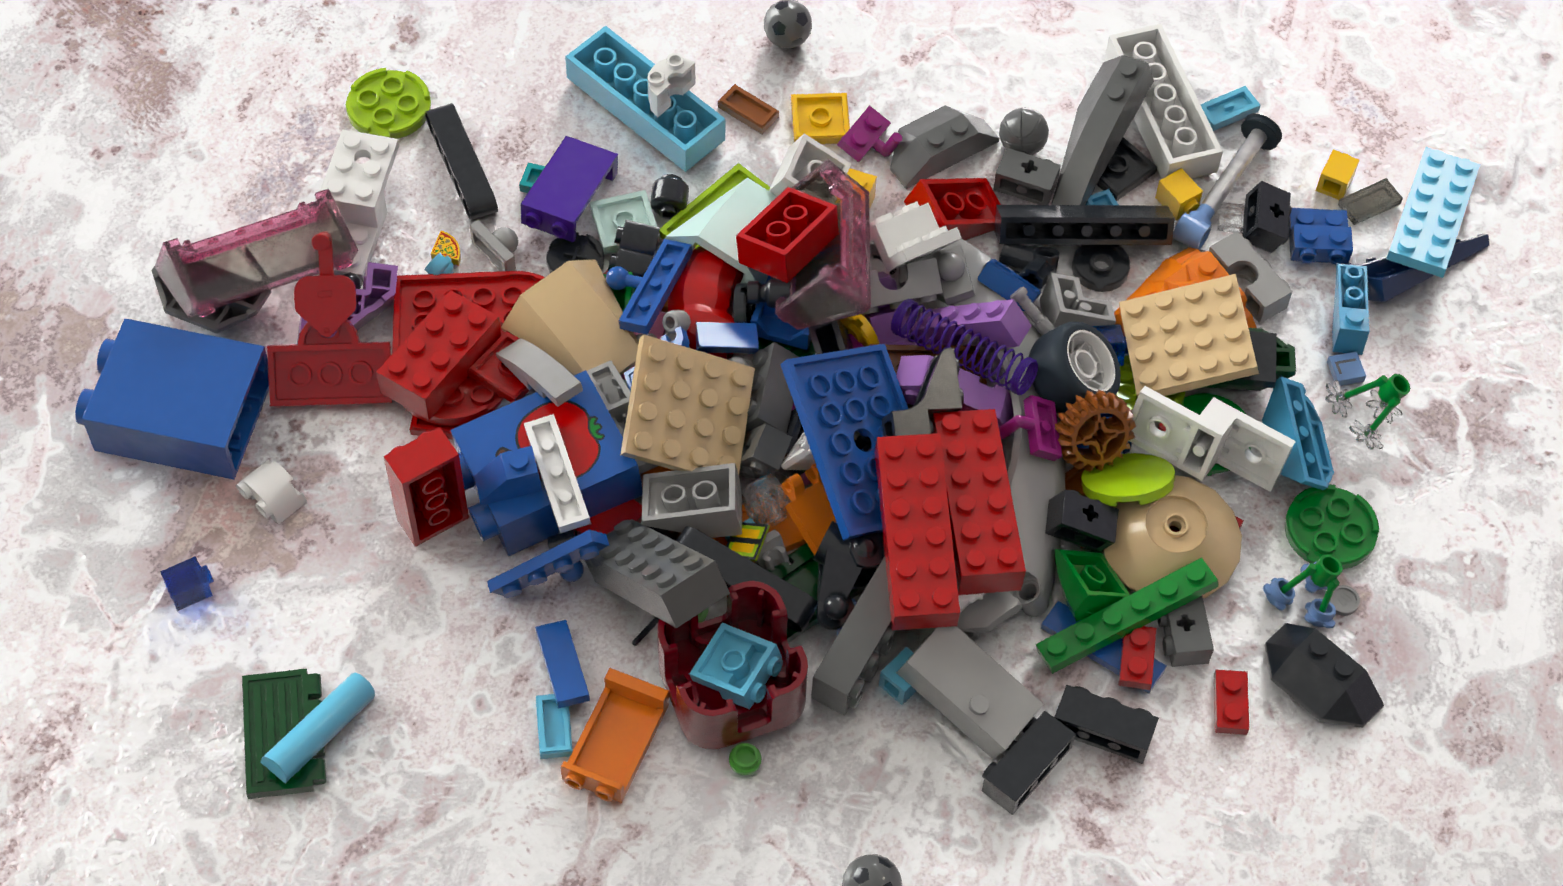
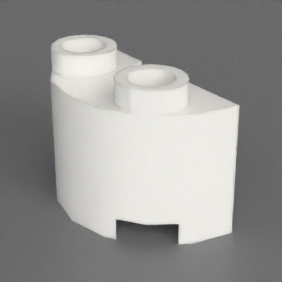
(669, 78)
(272, 490)

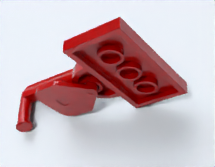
(322, 366)

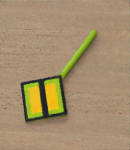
(750, 541)

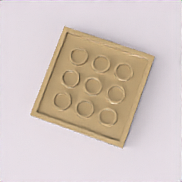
(1188, 337)
(686, 407)

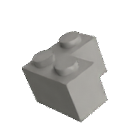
(1064, 303)

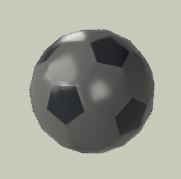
(787, 23)
(872, 871)

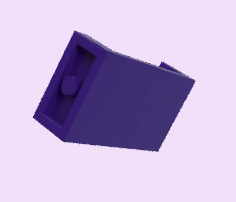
(567, 187)

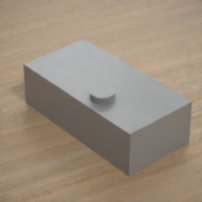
(970, 689)

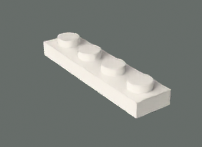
(557, 473)

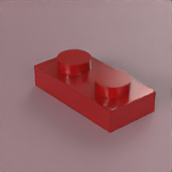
(1137, 658)
(1231, 702)

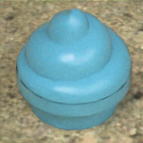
(440, 265)

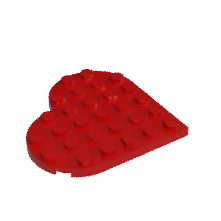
(491, 290)

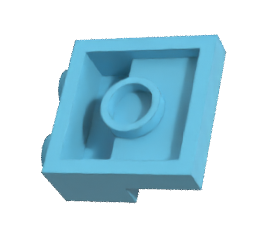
(737, 665)

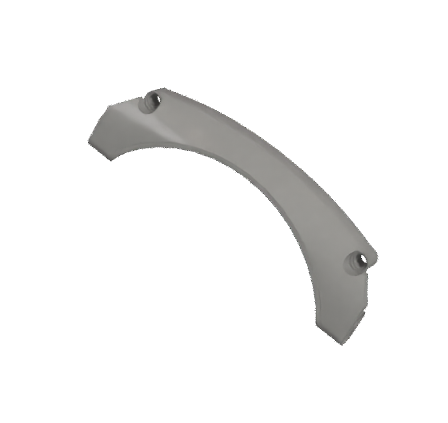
(1031, 483)

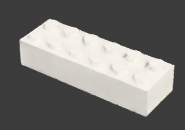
(1170, 113)

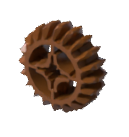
(1104, 435)

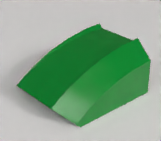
(1087, 582)

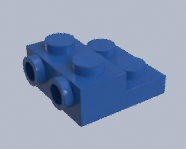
(1320, 236)

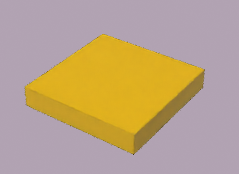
(820, 116)

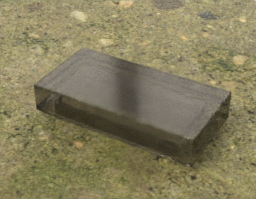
(1370, 201)

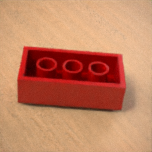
(438, 354)
(426, 486)

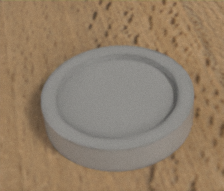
(1345, 600)

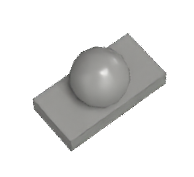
(496, 245)
(954, 275)

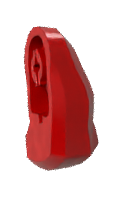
(705, 292)

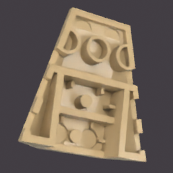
(574, 319)

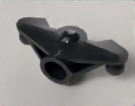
(841, 568)

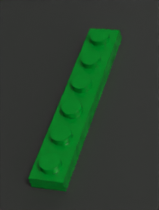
(1127, 615)

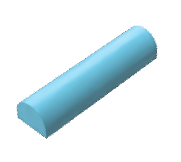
(319, 727)

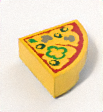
(446, 246)

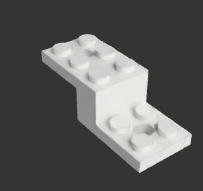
(360, 189)
(909, 235)
(1213, 437)

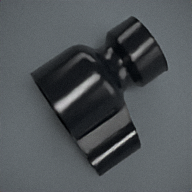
(767, 292)

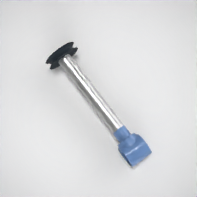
(1259, 134)

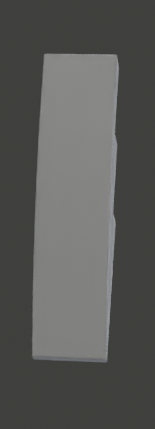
(540, 371)
(616, 399)

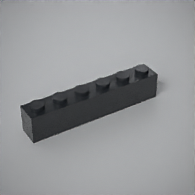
(1084, 224)

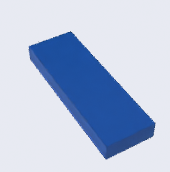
(562, 664)

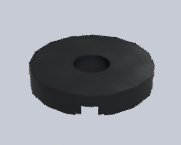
(1097, 278)

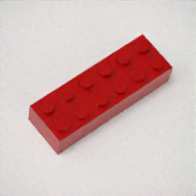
(980, 503)
(917, 532)

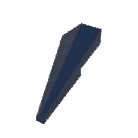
(1390, 278)

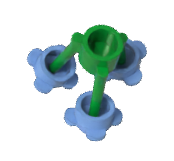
(1318, 576)

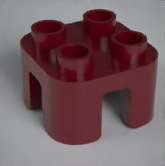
(701, 711)

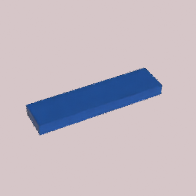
(1108, 656)

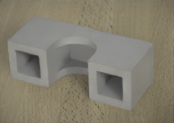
(921, 283)
(1267, 291)

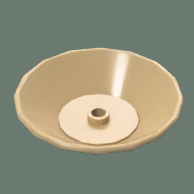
(1151, 550)

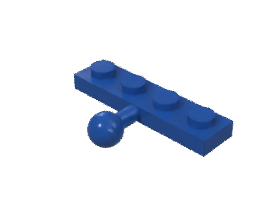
(652, 288)
(560, 559)

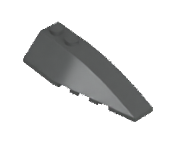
(1100, 126)

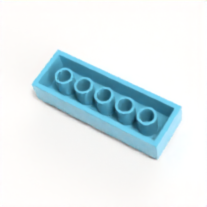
(617, 79)

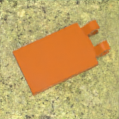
(809, 507)

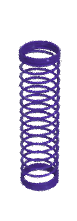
(1015, 382)

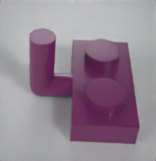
(866, 134)
(1040, 424)

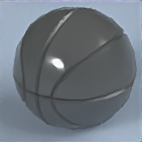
(1024, 130)

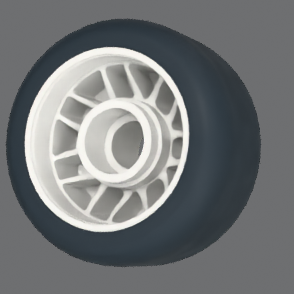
(1074, 361)

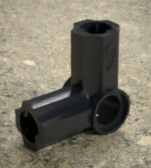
(1032, 263)

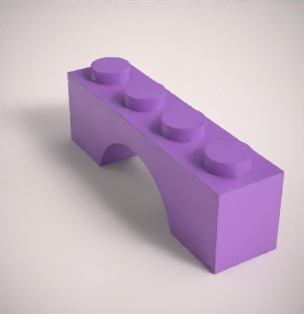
(998, 320)

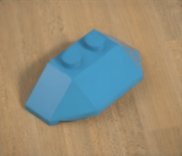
(1296, 417)

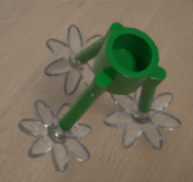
(1385, 402)

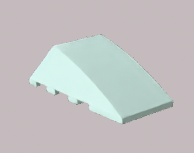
(722, 220)

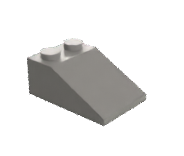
(699, 498)

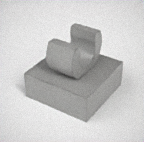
(772, 551)

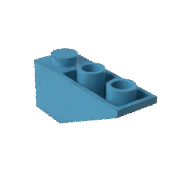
(1350, 310)

